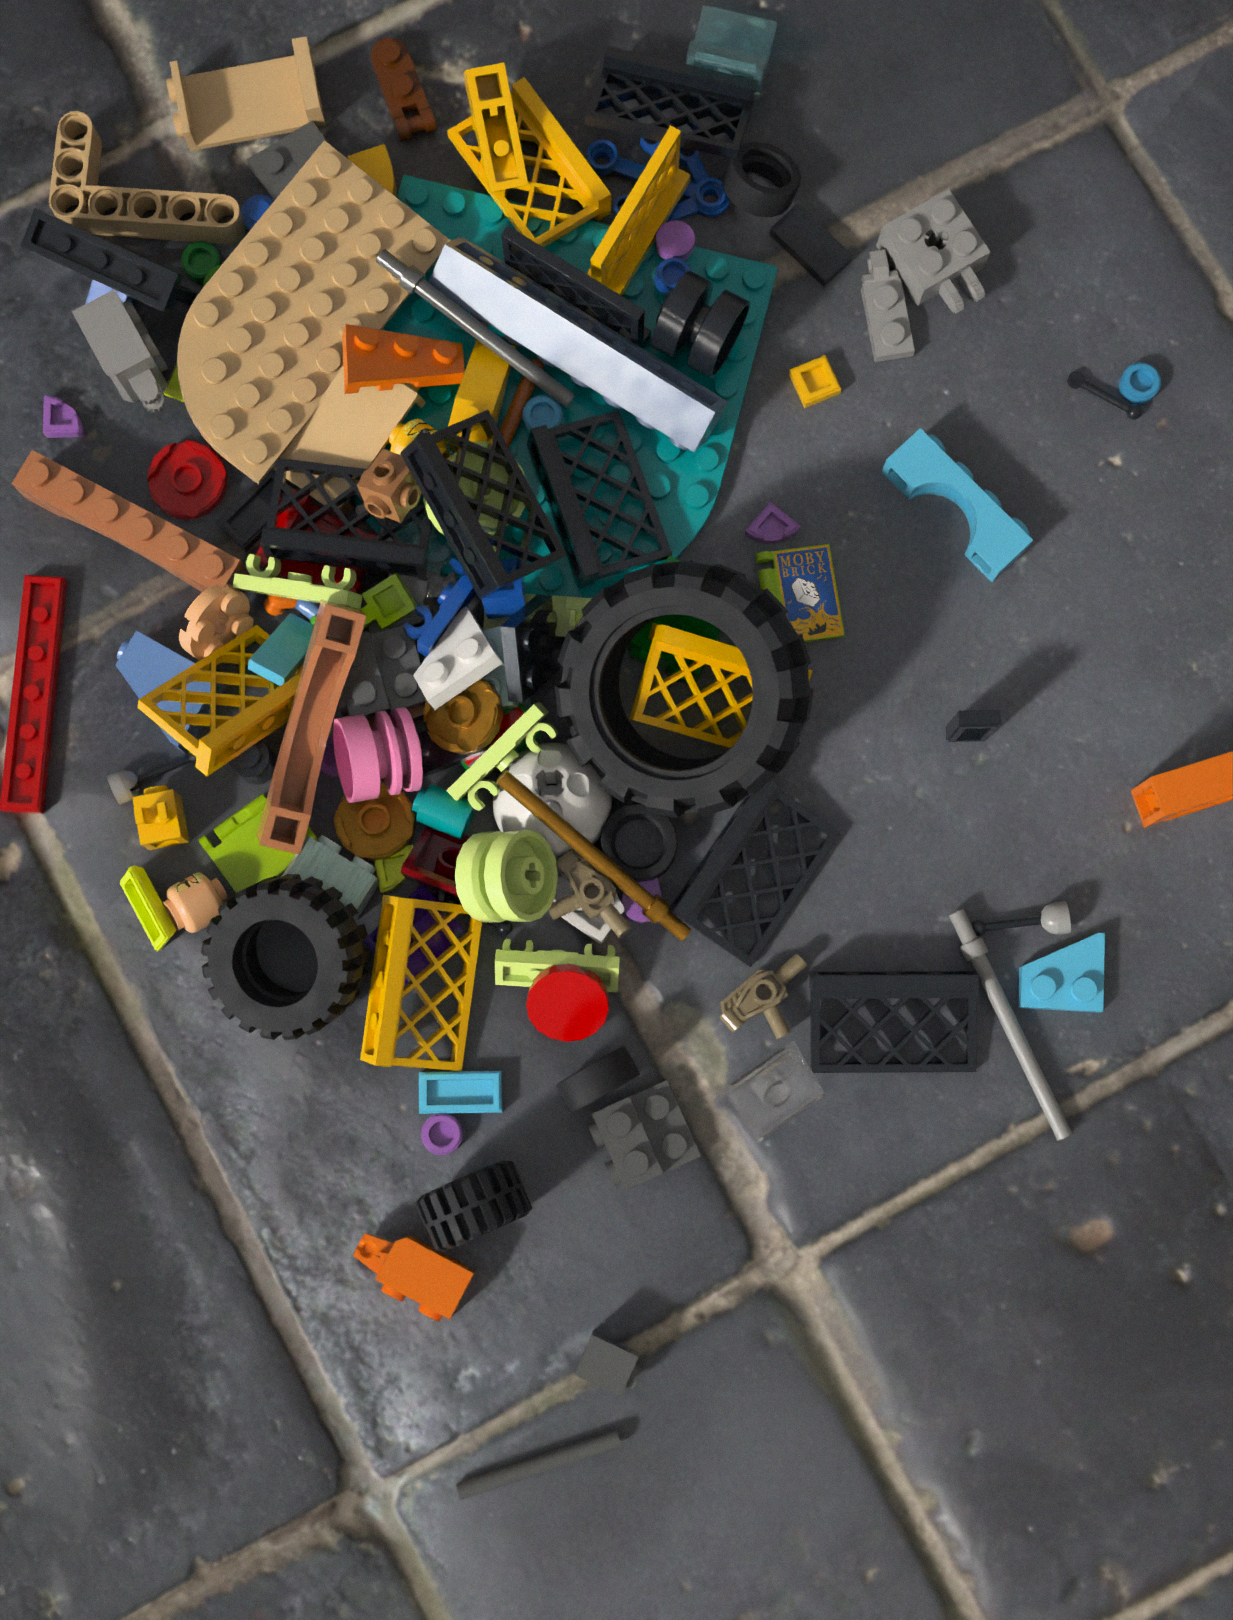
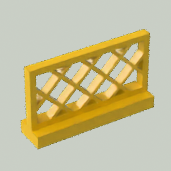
(561, 157)
(641, 216)
(702, 651)
(232, 733)
(388, 985)

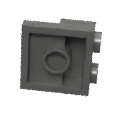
(382, 675)
(644, 1136)

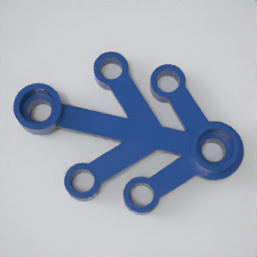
(695, 192)

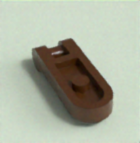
(401, 87)

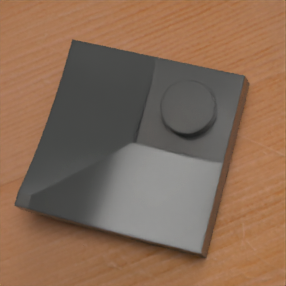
(283, 159)

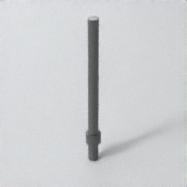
(414, 281)

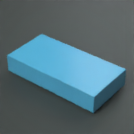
(282, 651)
(460, 1092)

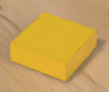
(815, 381)

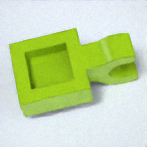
(388, 602)

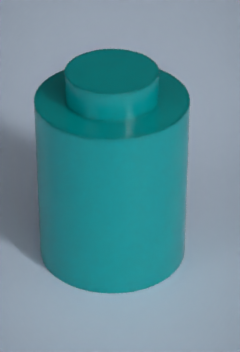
(442, 812)

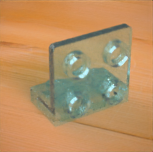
(732, 44)

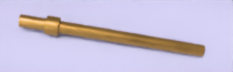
(652, 906)

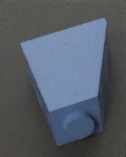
(149, 665)

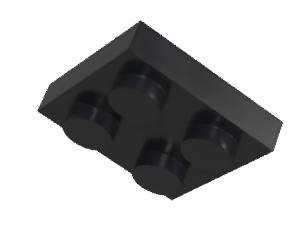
(530, 648)

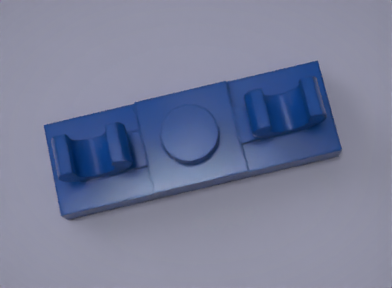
(451, 601)

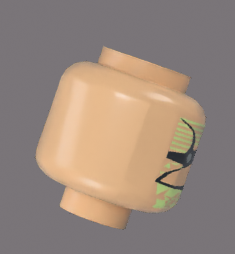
(194, 902)

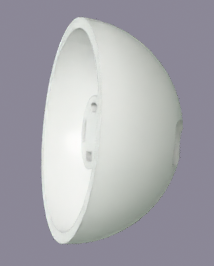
(574, 798)

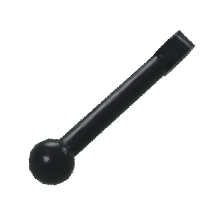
(1077, 380)
(503, 928)

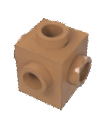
(389, 487)

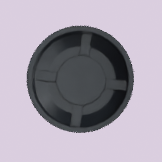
(689, 319)

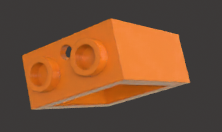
(1185, 790)

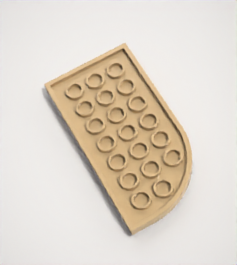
(275, 312)

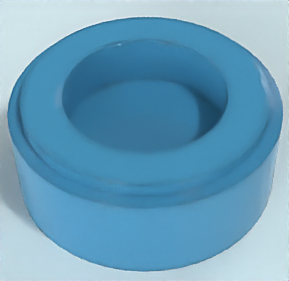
(1139, 383)
(542, 411)

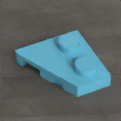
(1066, 978)

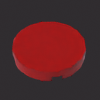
(187, 479)
(567, 1002)

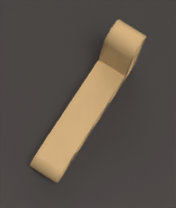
(130, 202)

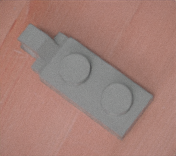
(886, 310)

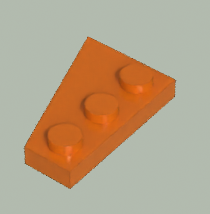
(393, 358)

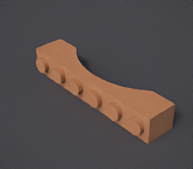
(126, 523)
(308, 726)

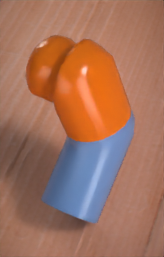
(277, 605)

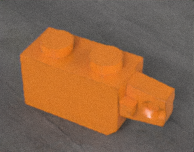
(416, 1272)

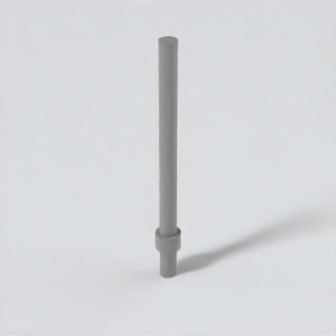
(974, 951)

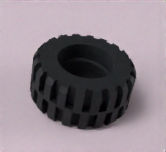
(246, 988)

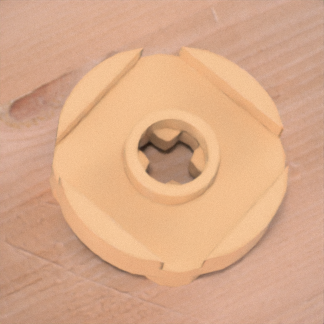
(215, 620)

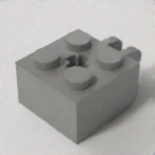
(935, 250)
(124, 349)

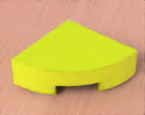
(389, 870)

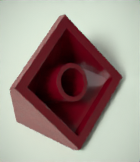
(434, 861)

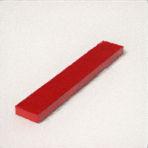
(33, 694)

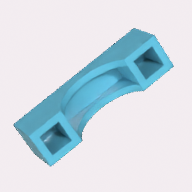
(925, 469)

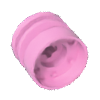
(386, 753)

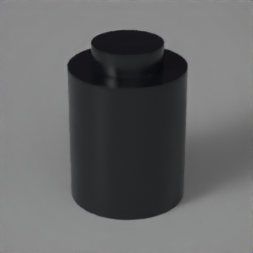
(255, 764)

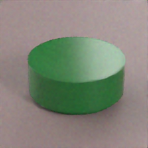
(199, 259)

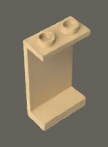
(246, 100)
(349, 431)

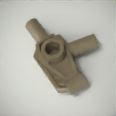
(591, 890)
(762, 994)

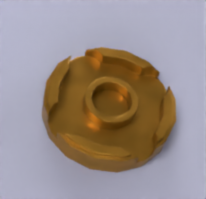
(466, 720)
(375, 826)

